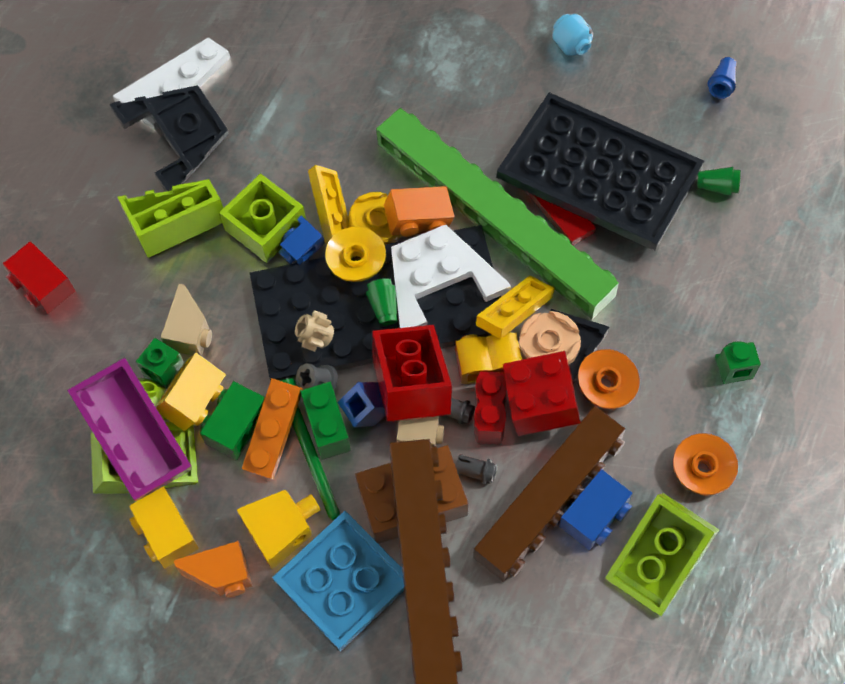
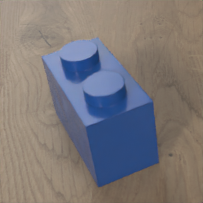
(596, 510)

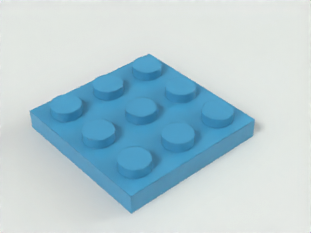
(342, 580)

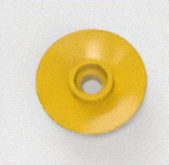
(352, 243)

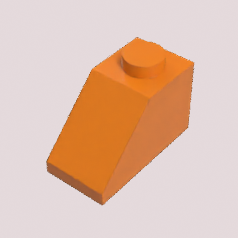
(218, 569)

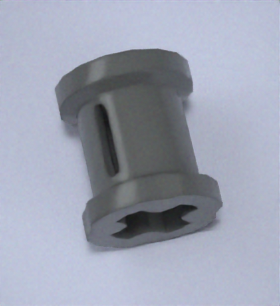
(317, 376)

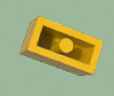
(190, 392)
(162, 527)

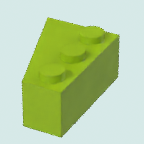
(172, 215)

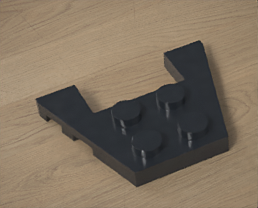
(186, 123)

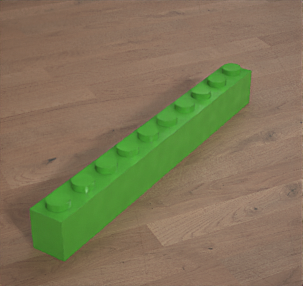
(501, 215)

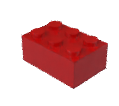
(411, 373)

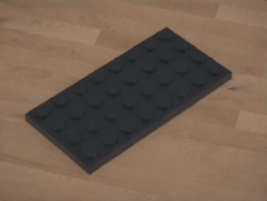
(296, 290)

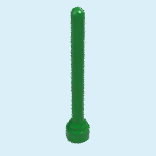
(314, 462)

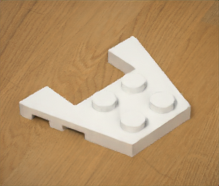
(436, 262)

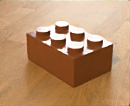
(378, 495)

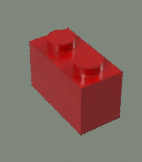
(38, 277)

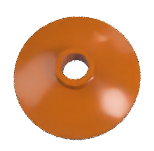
(611, 366)
(706, 450)

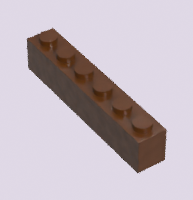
(549, 494)

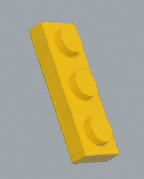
(328, 201)
(514, 306)

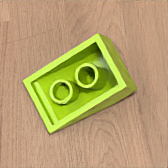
(108, 481)
(661, 553)

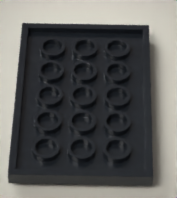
(600, 170)

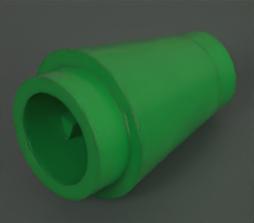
(720, 180)
(383, 301)

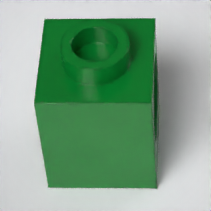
(160, 362)

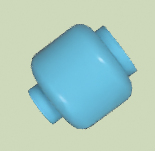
(572, 34)

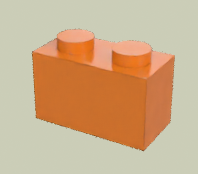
(418, 210)

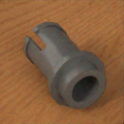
(462, 410)
(476, 468)

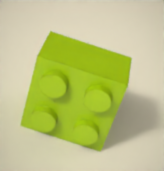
(261, 217)

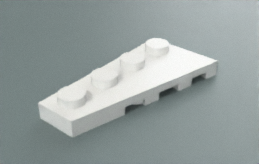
(186, 70)

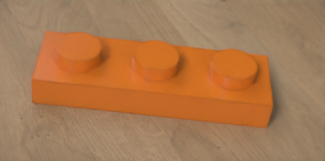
(272, 428)

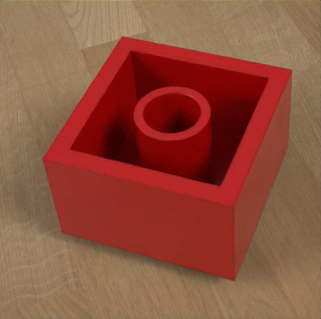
(541, 393)

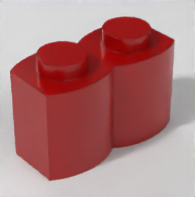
(490, 408)

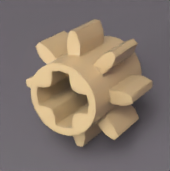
(314, 330)

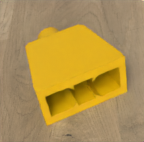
(278, 524)

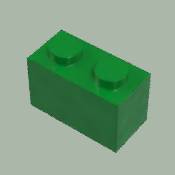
(232, 420)
(326, 420)

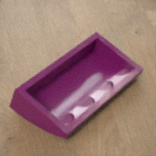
(130, 429)

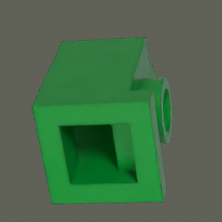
(738, 357)

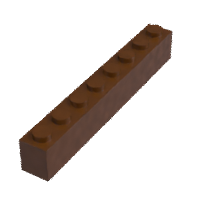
(424, 562)

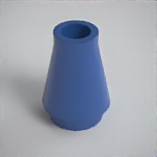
(723, 80)

